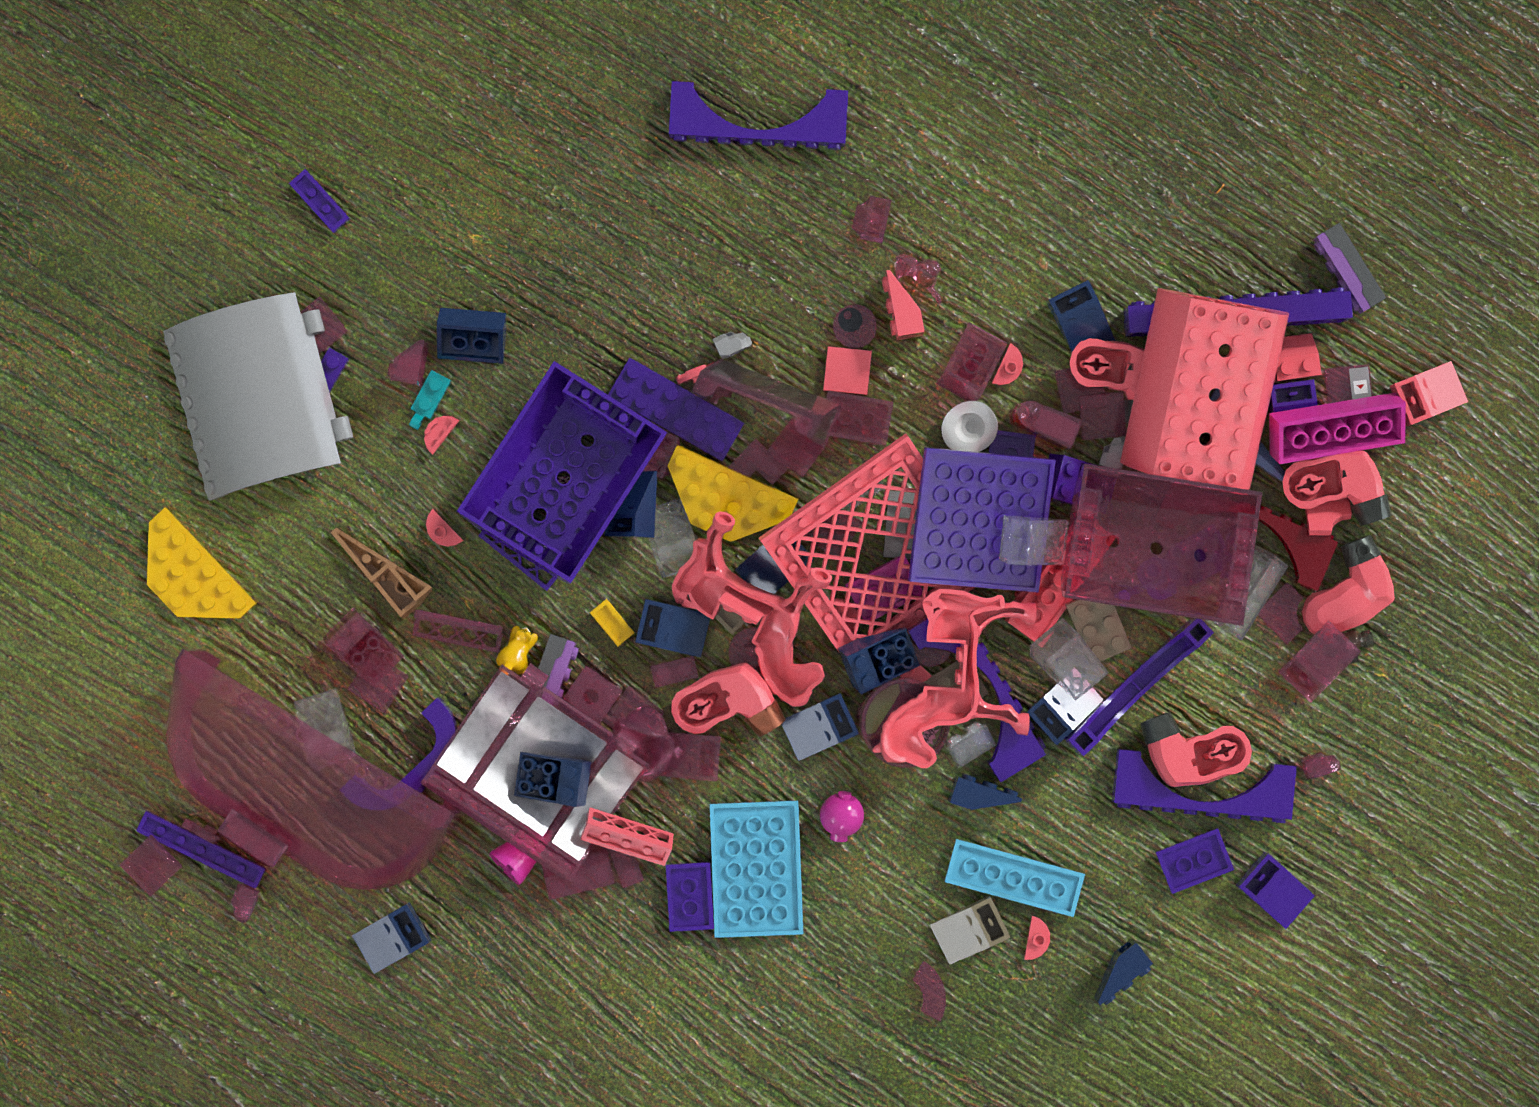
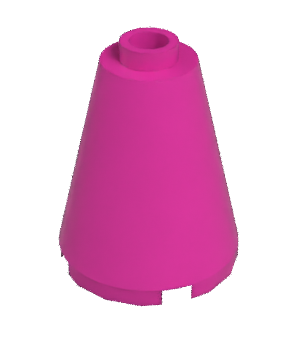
(513, 862)

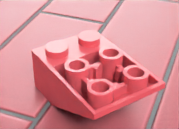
(906, 314)
(1430, 393)

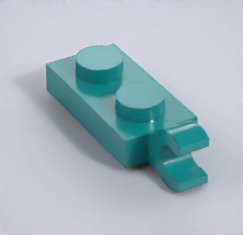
(429, 398)

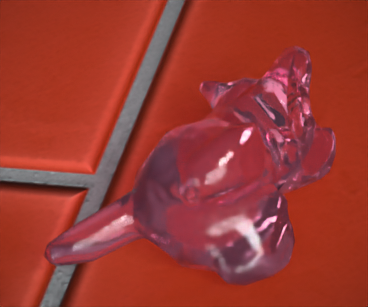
(923, 272)

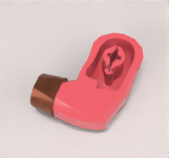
(724, 695)

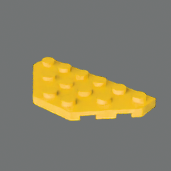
(712, 487)
(188, 575)

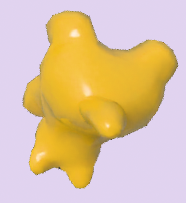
(515, 653)

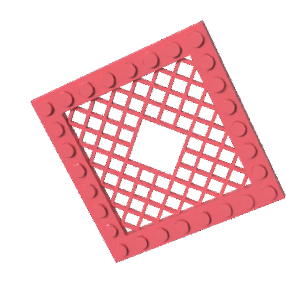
(779, 539)

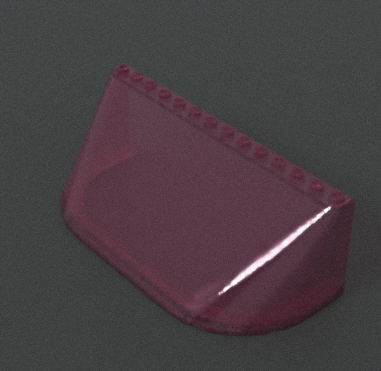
(328, 802)

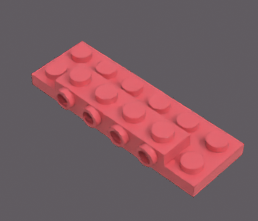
(1049, 601)

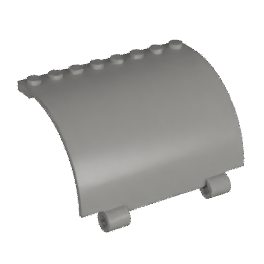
(255, 393)

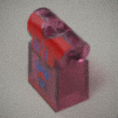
(1046, 423)

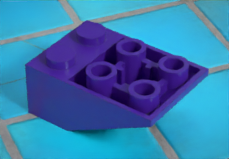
(1292, 396)
(1065, 477)
(1275, 890)

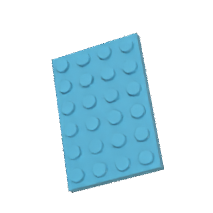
(756, 869)

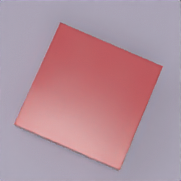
(847, 370)

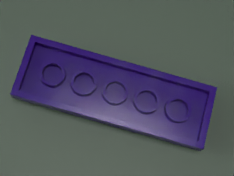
(676, 409)

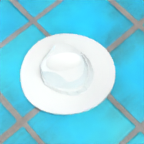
(969, 427)

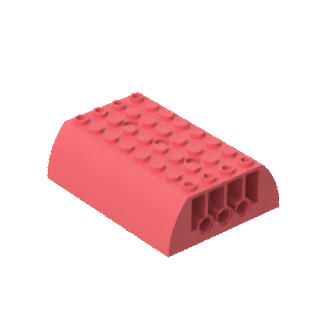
(1175, 382)

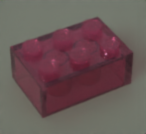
(861, 419)

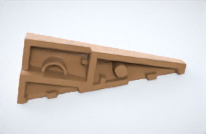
(397, 585)

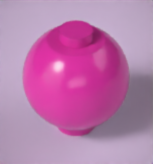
(841, 815)

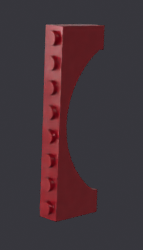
(1307, 552)

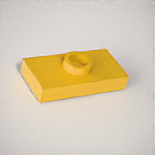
(612, 622)

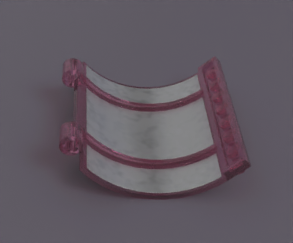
(482, 763)

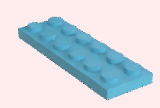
(1014, 877)

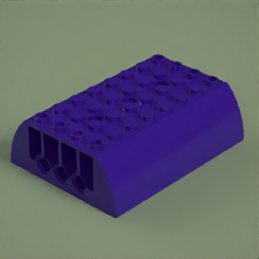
(542, 446)

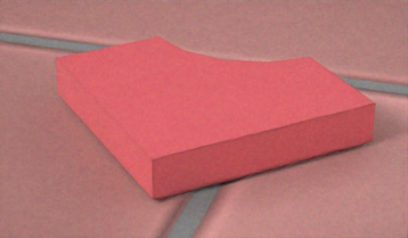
(1324, 516)

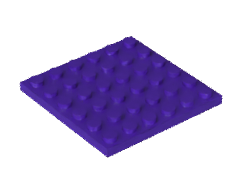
(963, 515)

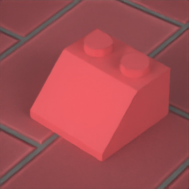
(1298, 359)

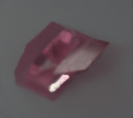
(871, 219)
(662, 456)

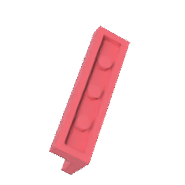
(627, 839)

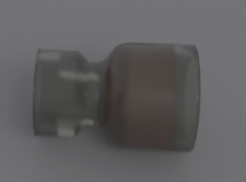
(1360, 640)

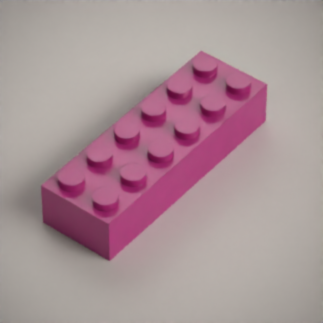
(1337, 428)

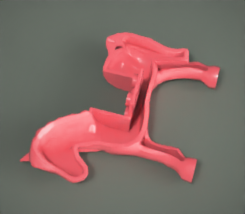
(716, 586)
(957, 621)

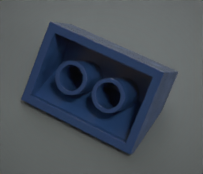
(471, 335)

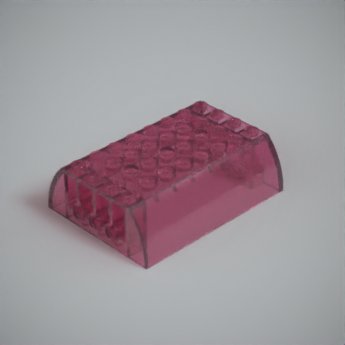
(1178, 517)

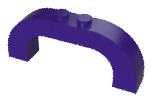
(445, 726)

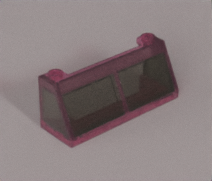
(813, 413)

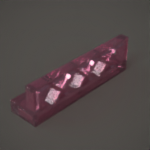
(458, 622)

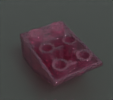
(354, 641)
(1319, 661)
(694, 757)

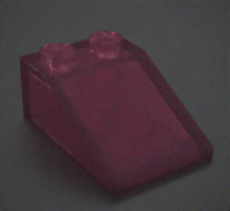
(972, 363)

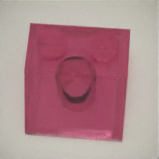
(410, 365)

